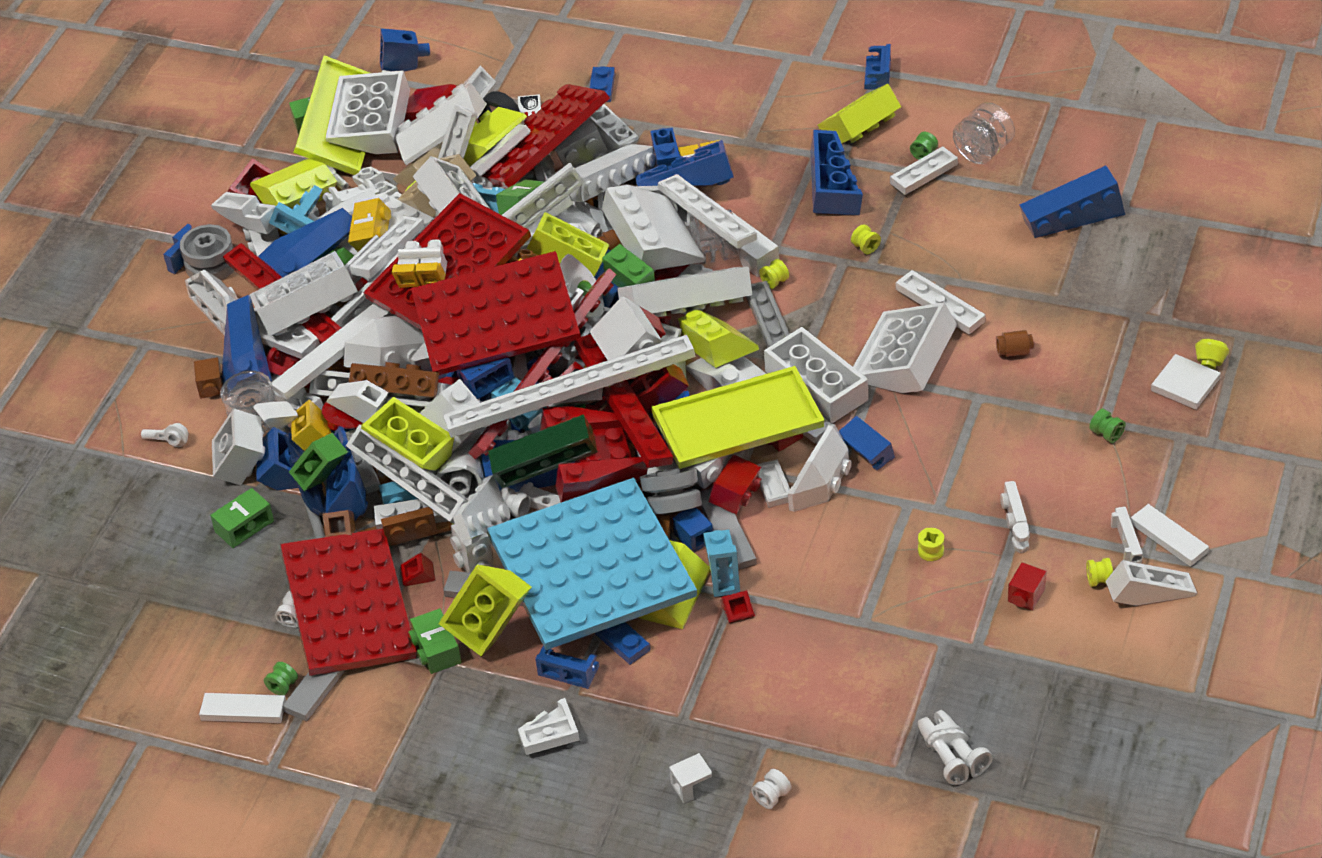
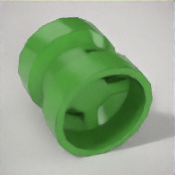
(1108, 426)

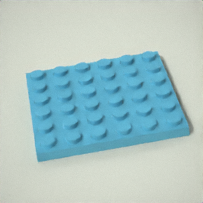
(592, 563)

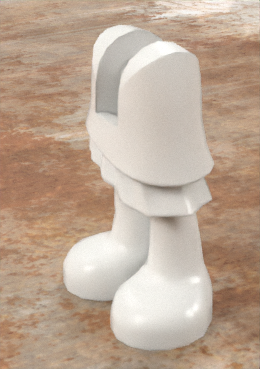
(948, 736)

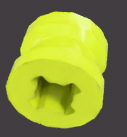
(865, 239)
(774, 273)
(931, 544)
(1098, 571)

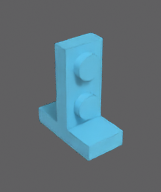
(293, 219)
(722, 562)

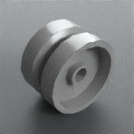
(204, 250)
(670, 488)

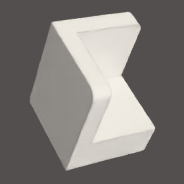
(688, 773)

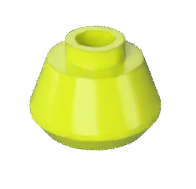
(1211, 352)

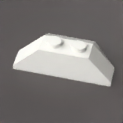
(210, 297)
(383, 341)
(821, 472)

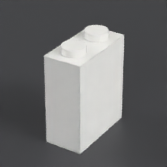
(624, 330)

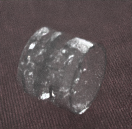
(983, 133)
(710, 242)
(245, 391)

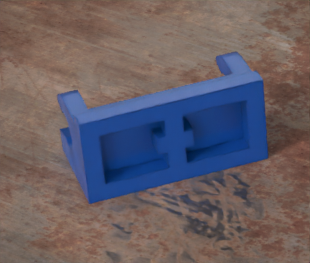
(878, 67)
(867, 442)
(566, 668)

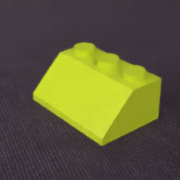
(862, 114)
(490, 131)
(291, 183)
(566, 239)
(714, 338)
(410, 434)
(484, 606)
(678, 614)

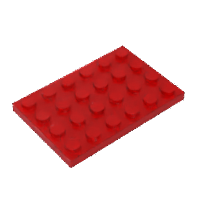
(548, 129)
(471, 242)
(495, 313)
(347, 602)

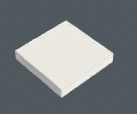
(1185, 381)

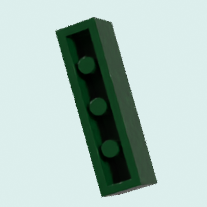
(542, 451)

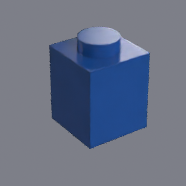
(690, 526)

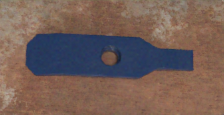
(313, 497)

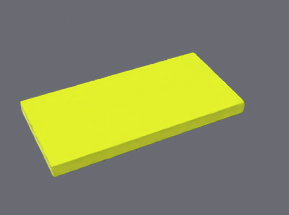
(312, 135)
(737, 417)

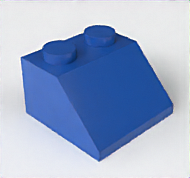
(275, 466)

